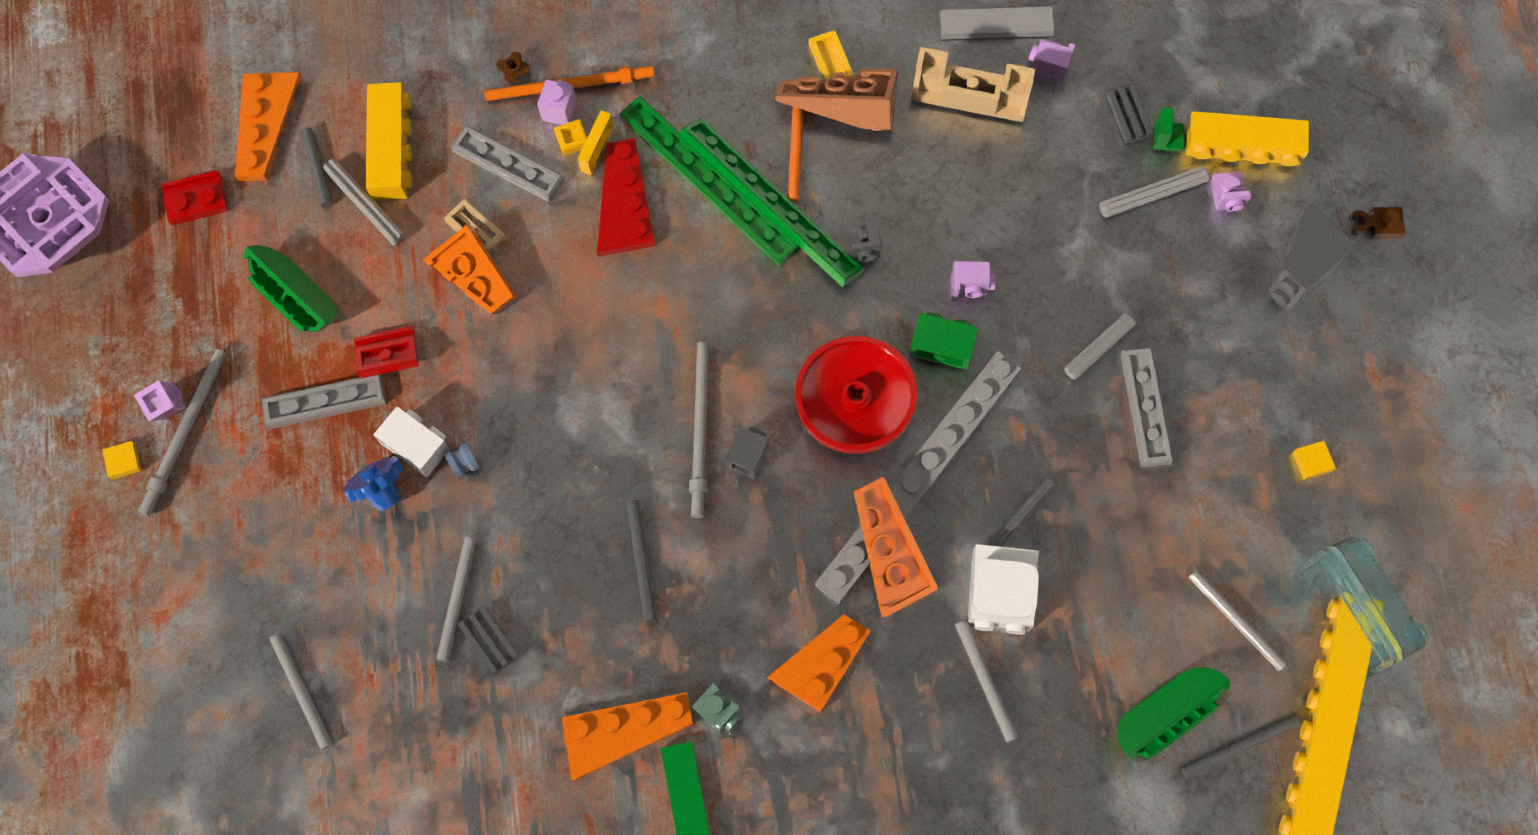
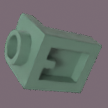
(718, 709)

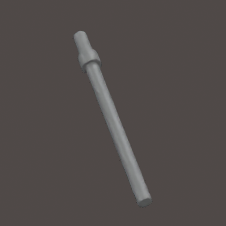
(698, 483)
(157, 485)

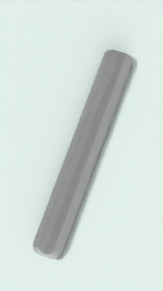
(1154, 192)
(364, 202)

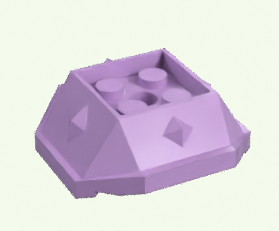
(39, 189)

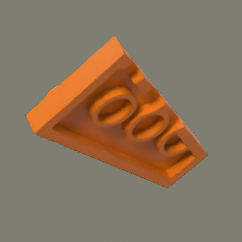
(893, 554)
(612, 733)

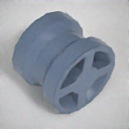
(461, 461)

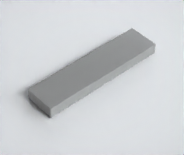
(996, 22)
(507, 163)
(323, 401)
(1146, 407)

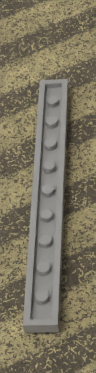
(925, 468)

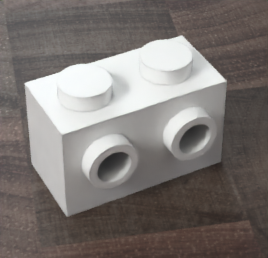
(412, 441)

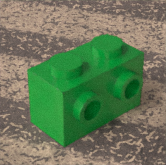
(943, 340)

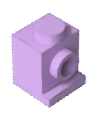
(1051, 59)
(971, 279)
(164, 396)

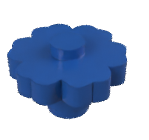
(376, 483)

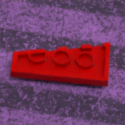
(624, 206)

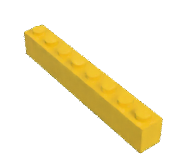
(1329, 727)

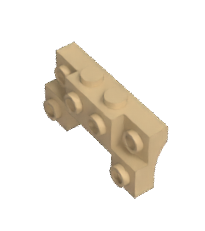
(972, 89)

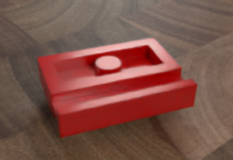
(194, 197)
(386, 352)

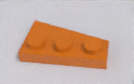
(470, 266)
(822, 663)

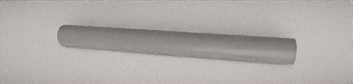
(456, 599)
(1238, 620)
(986, 681)
(301, 691)

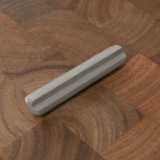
(1099, 346)

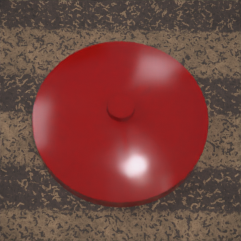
(856, 394)

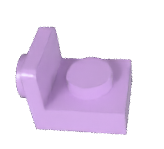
(1229, 191)

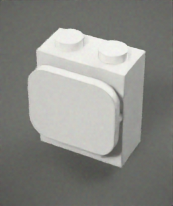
(1003, 588)

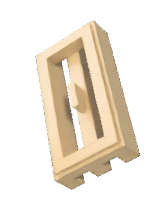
(456, 212)

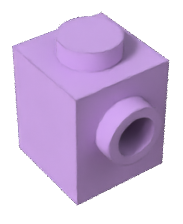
(557, 102)

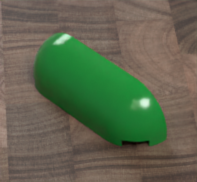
(289, 289)
(1171, 712)

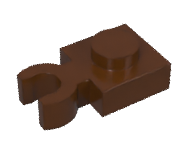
(1381, 221)

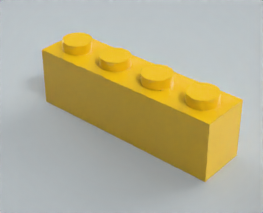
(1246, 138)
(387, 141)

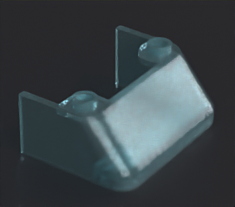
(1371, 600)

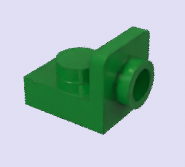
(1167, 132)

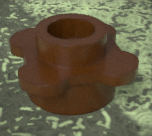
(515, 74)

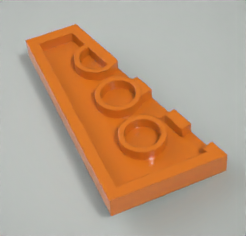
(262, 120)

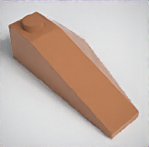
(856, 100)

